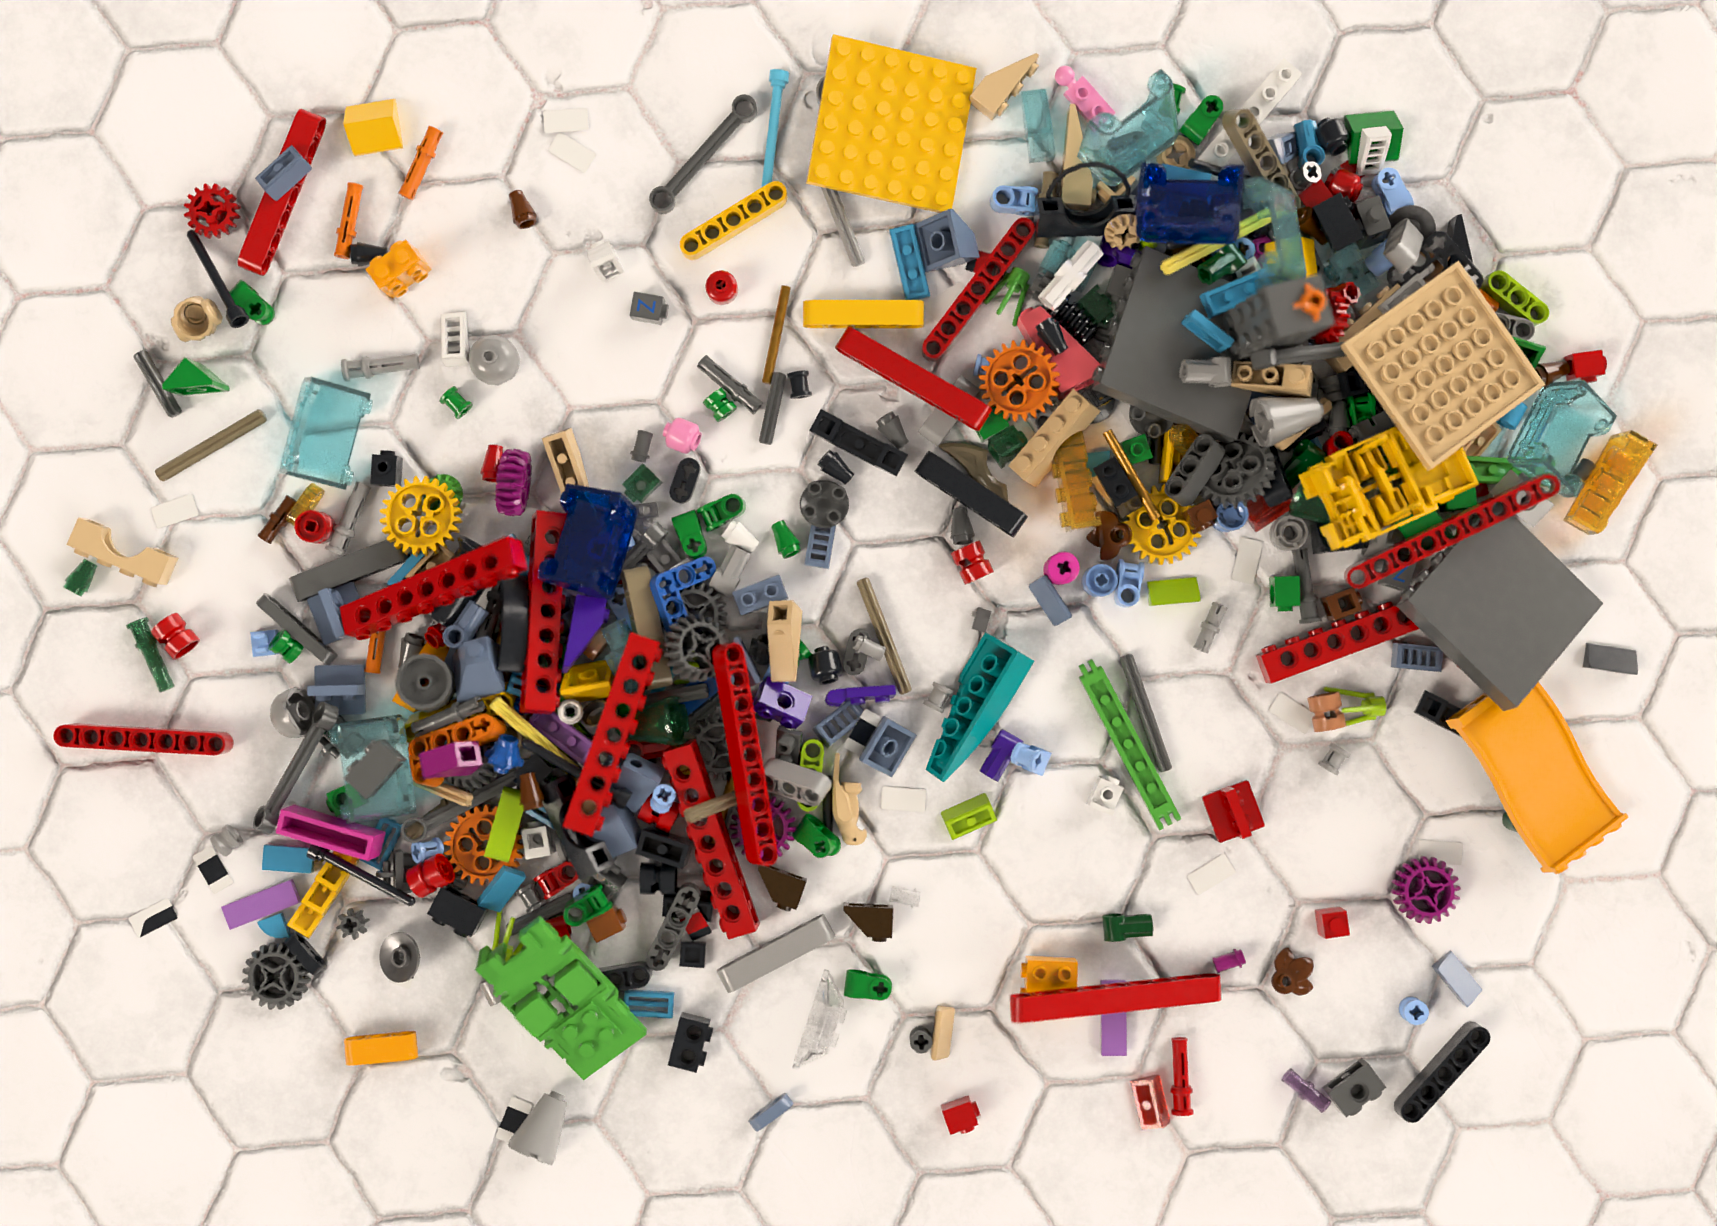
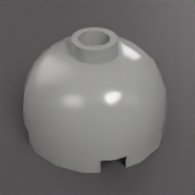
(494, 360)
(292, 712)

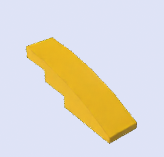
(320, 897)

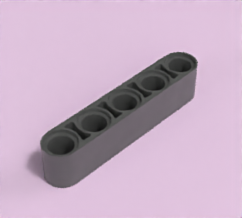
(347, 569)

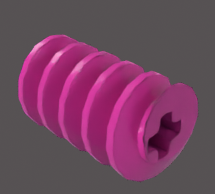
(1071, 566)

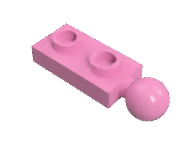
(1082, 94)

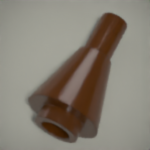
(1309, 224)

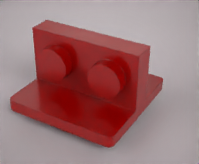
(1233, 811)

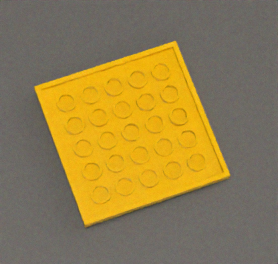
(891, 125)

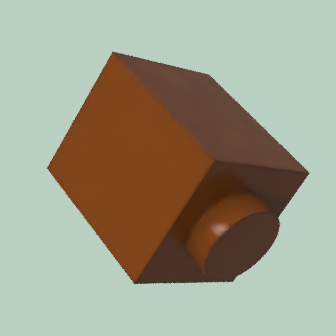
(607, 924)

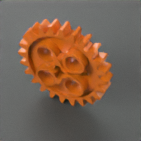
(1033, 398)
(469, 859)

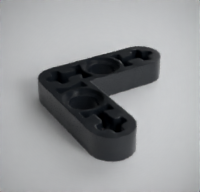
(1442, 256)

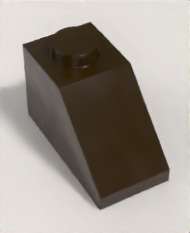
(783, 886)
(872, 919)

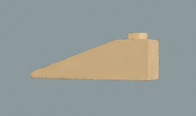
(1076, 186)
(565, 458)

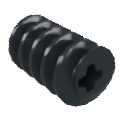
(1074, 321)

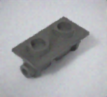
(1364, 429)

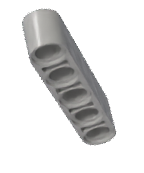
(776, 953)

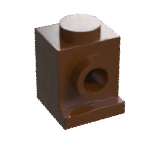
(1200, 516)
(1352, 604)

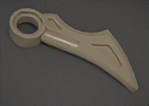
(974, 461)

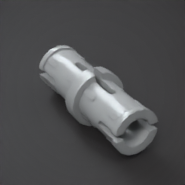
(1210, 627)

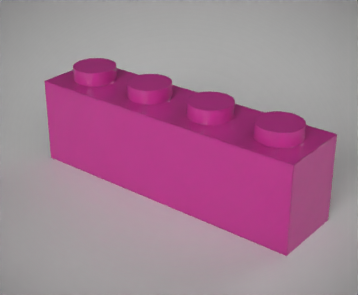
(330, 832)

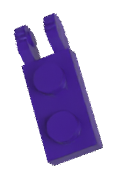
(858, 695)

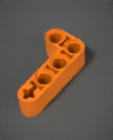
(453, 733)

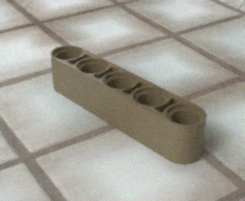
(1259, 148)
(645, 619)

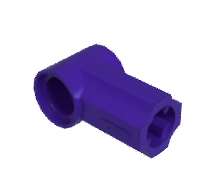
(1114, 255)
(999, 755)

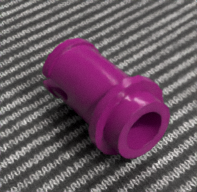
(1229, 961)

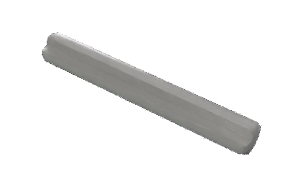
(843, 226)

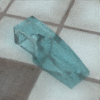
(1038, 126)
(617, 637)

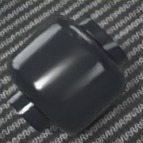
(1333, 136)
(825, 665)

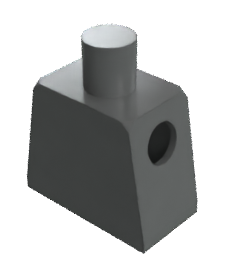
(1374, 220)

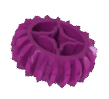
(513, 482)
(776, 810)
(1436, 907)

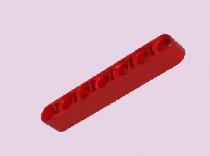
(274, 215)
(981, 278)
(913, 378)
(132, 741)

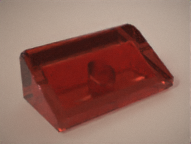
(1261, 514)
(1150, 1102)

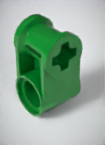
(1201, 121)
(249, 299)
(1361, 408)
(720, 512)
(688, 531)
(816, 837)
(590, 902)
(861, 985)

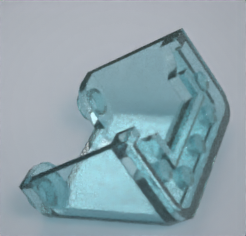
(1135, 138)
(1279, 203)
(324, 432)
(1558, 432)
(397, 794)

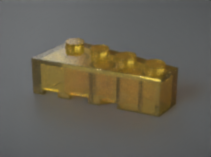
(1609, 481)
(1074, 483)

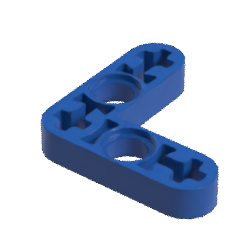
(673, 586)

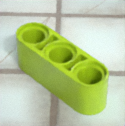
(1526, 299)
(811, 762)
(505, 825)

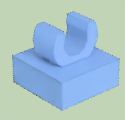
(260, 642)

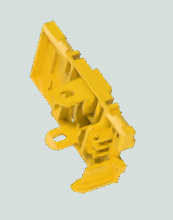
(1359, 518)

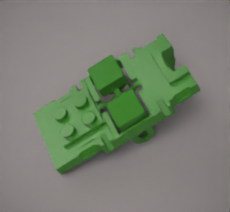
(586, 1033)

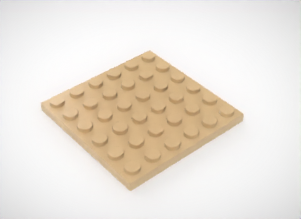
(1442, 365)

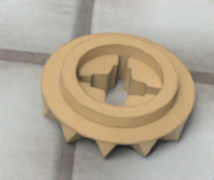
(1181, 145)
(1117, 226)

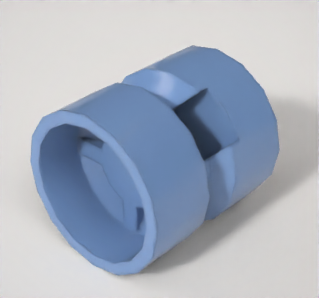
(1230, 518)
(1099, 580)

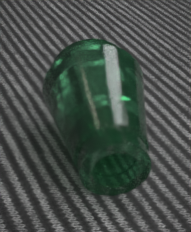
(81, 578)

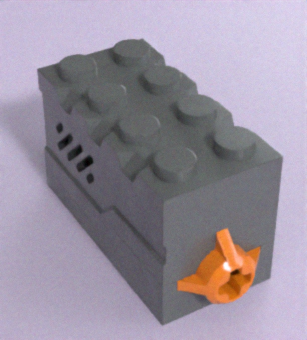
(1278, 317)

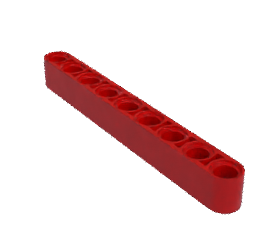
(1463, 530)
(736, 744)
(1115, 998)

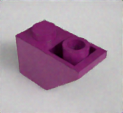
(451, 760)

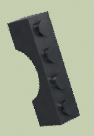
(1057, 220)
(584, 851)

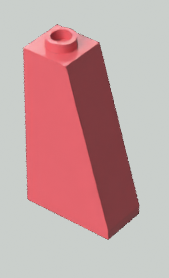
(1074, 364)

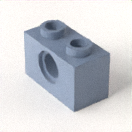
(759, 594)

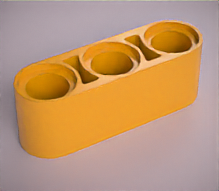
(381, 1048)

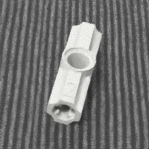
(1070, 275)

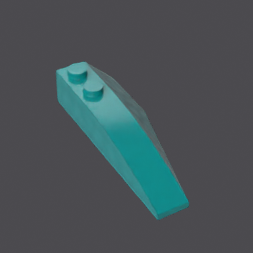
(982, 697)

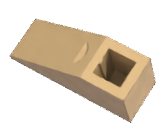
(999, 86)
(1280, 380)
(784, 639)

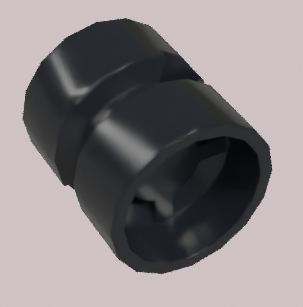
(657, 878)

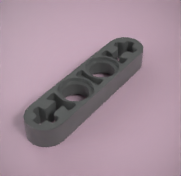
(296, 629)
(673, 926)

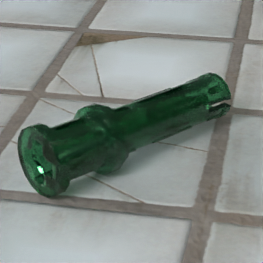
(147, 644)

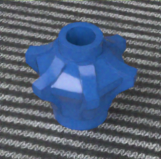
(505, 754)

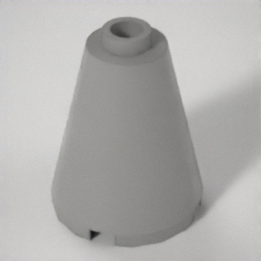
(1282, 417)
(541, 1129)

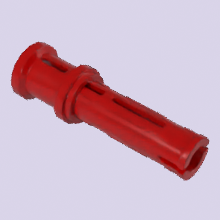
(1181, 1089)

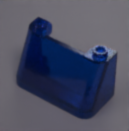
(1189, 208)
(591, 541)

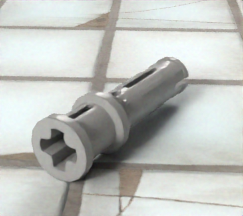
(367, 370)
(344, 530)

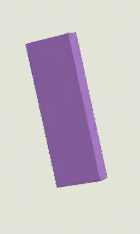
(562, 735)
(261, 904)
(1113, 1031)

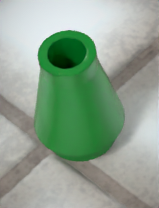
(786, 541)

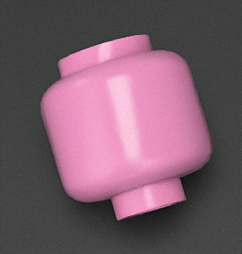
(682, 435)

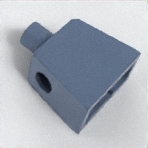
(638, 777)

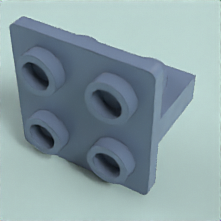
(327, 613)
(340, 687)

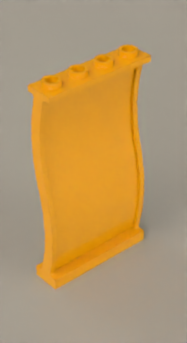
(1539, 776)

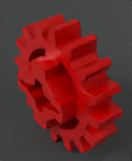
(203, 204)
(1338, 311)

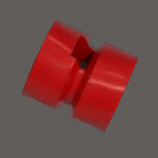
(314, 527)
(972, 562)
(176, 638)
(664, 821)
(430, 875)

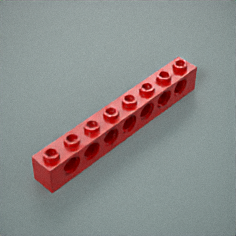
(433, 588)
(1270, 658)
(531, 699)
(577, 817)
(732, 923)

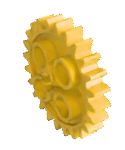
(443, 517)
(1142, 534)

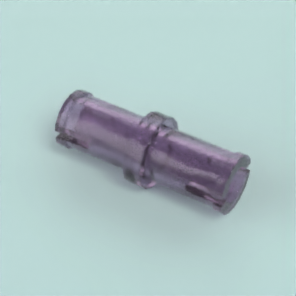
(1306, 1090)

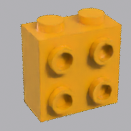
(398, 269)
(1048, 973)

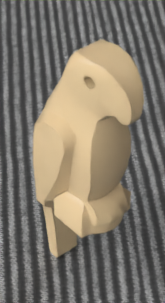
(846, 807)

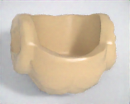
(195, 318)

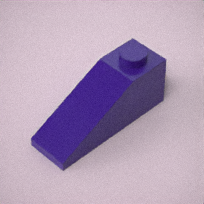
(585, 624)

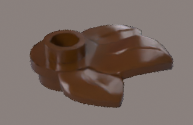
(1107, 535)
(1295, 971)

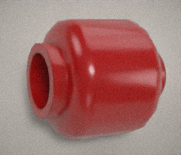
(1346, 183)
(724, 295)

